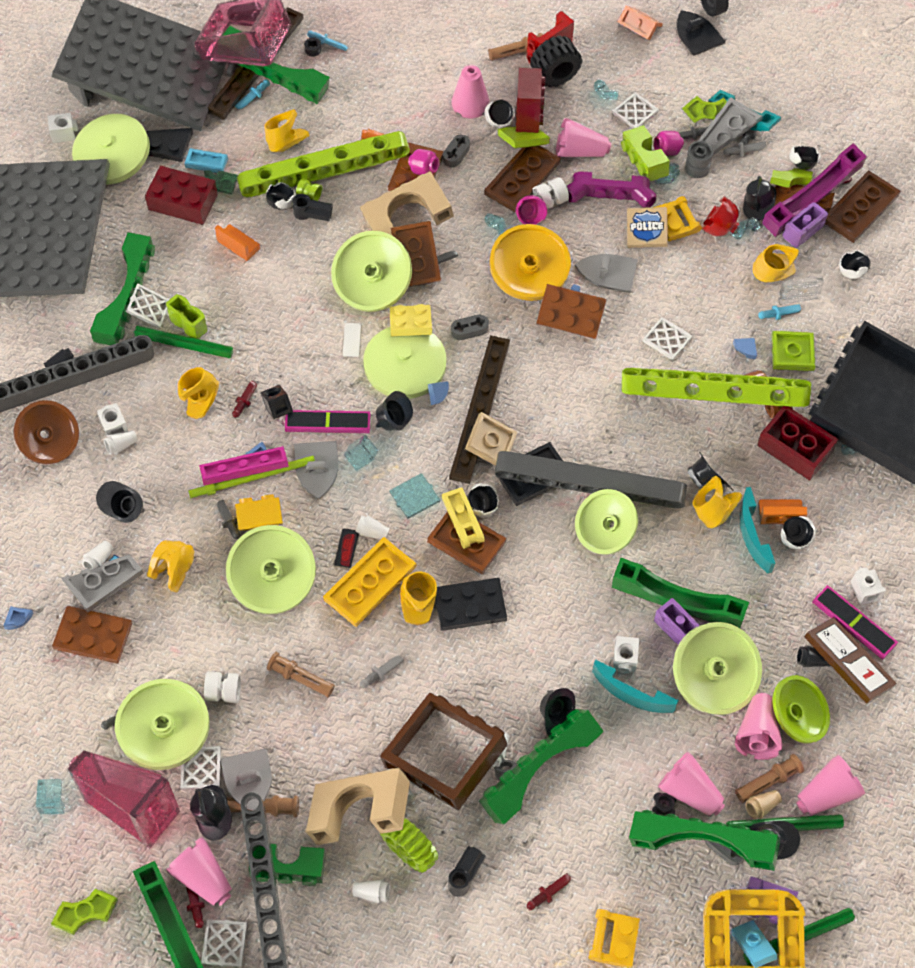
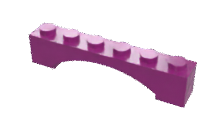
(833, 176)

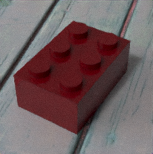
(530, 100)
(181, 195)
(797, 442)

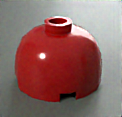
(722, 219)

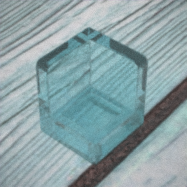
(361, 452)
(49, 797)

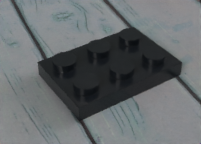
(523, 491)
(470, 604)

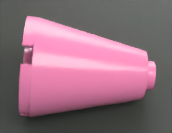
(470, 93)
(580, 141)
(759, 730)
(692, 786)
(830, 788)
(201, 873)

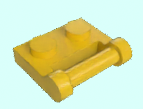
(675, 226)
(622, 940)

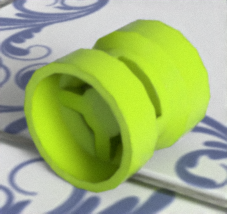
(312, 190)

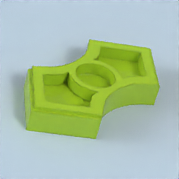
(699, 109)
(792, 177)
(74, 915)

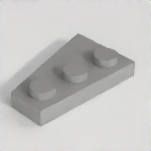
(729, 124)
(100, 583)

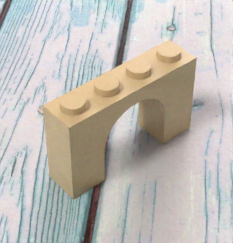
(422, 190)
(335, 797)

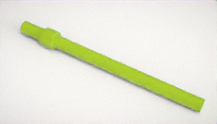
(212, 488)

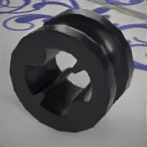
(312, 42)

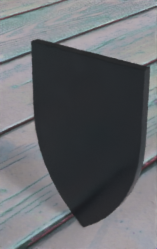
(697, 33)

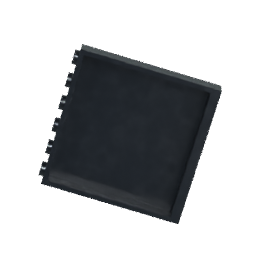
(872, 400)

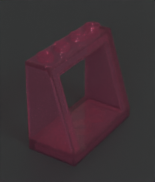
(252, 47)
(126, 795)

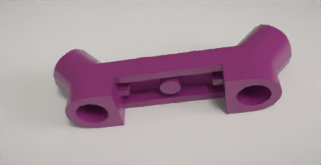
(637, 189)

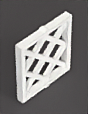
(644, 103)
(146, 317)
(673, 328)
(200, 785)
(221, 962)

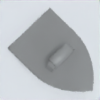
(609, 271)
(320, 474)
(247, 774)

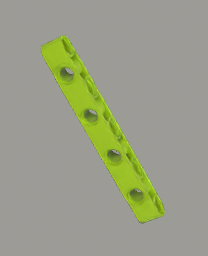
(324, 163)
(716, 387)

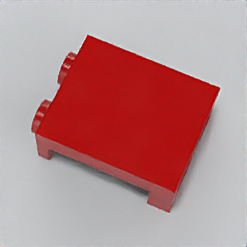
(563, 27)

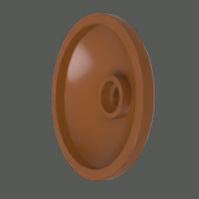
(58, 424)

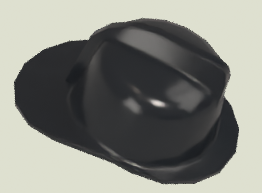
(759, 198)
(394, 412)
(702, 473)
(119, 501)
(556, 707)
(211, 812)
(787, 833)

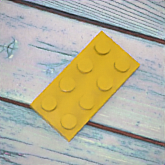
(369, 581)

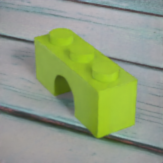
(638, 145)

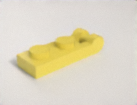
(462, 517)

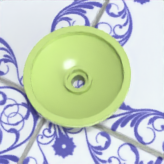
(595, 517)

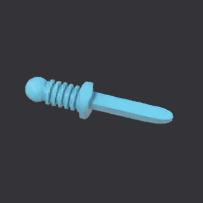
(324, 39)
(254, 92)
(777, 312)

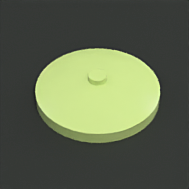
(117, 139)
(371, 271)
(404, 363)
(270, 569)
(717, 668)
(162, 724)

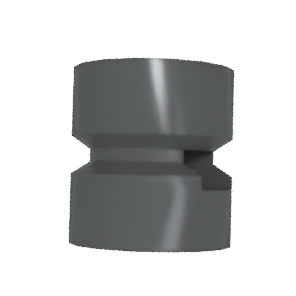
(699, 159)

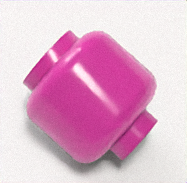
(669, 142)
(423, 161)

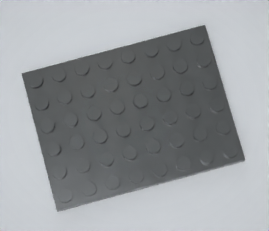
(139, 62)
(49, 225)

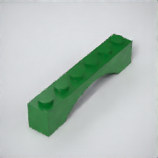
(304, 82)
(110, 322)
(642, 583)
(507, 795)
(656, 831)
(166, 916)

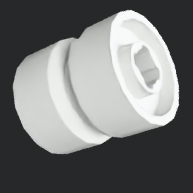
(552, 193)
(222, 687)

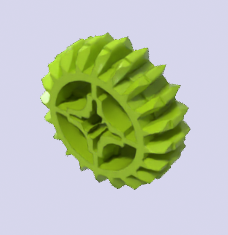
(412, 847)

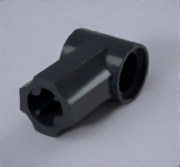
(306, 208)
(466, 870)

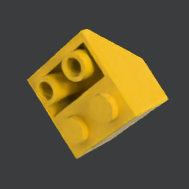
(258, 513)

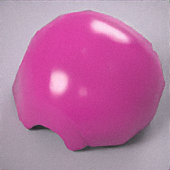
(531, 210)

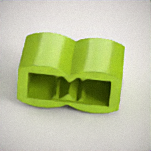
(186, 316)

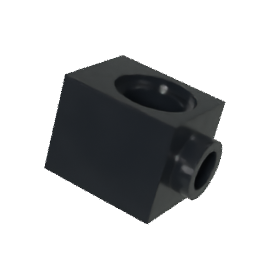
(276, 401)

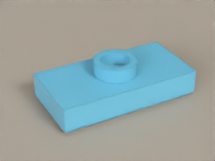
(206, 160)
(754, 944)

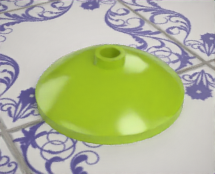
(801, 709)

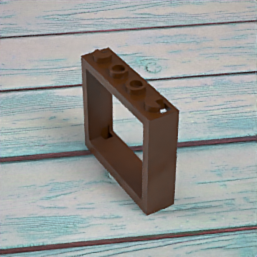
(452, 797)

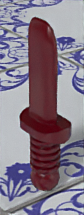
(243, 401)
(546, 893)
(195, 907)

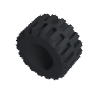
(557, 59)

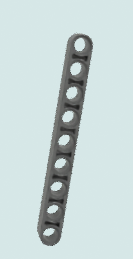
(73, 370)
(589, 479)
(267, 889)

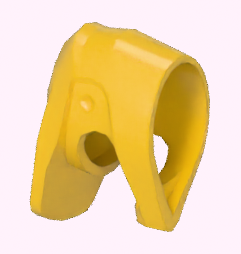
(283, 137)
(774, 266)
(200, 390)
(719, 507)
(177, 561)
(418, 597)

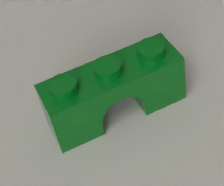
(306, 869)

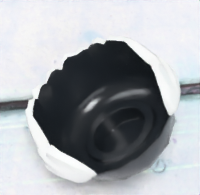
(500, 113)
(804, 157)
(280, 196)
(854, 264)
(483, 500)
(797, 532)

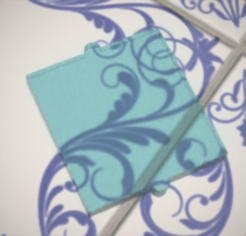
(414, 495)

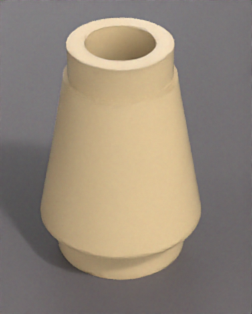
(762, 804)

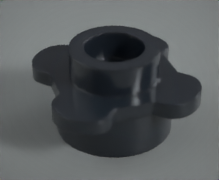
(663, 798)

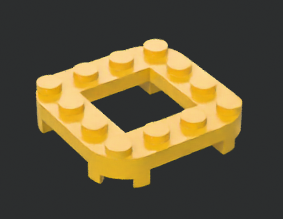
(753, 902)

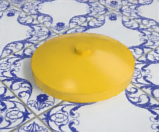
(528, 260)

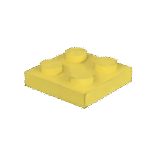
(410, 320)

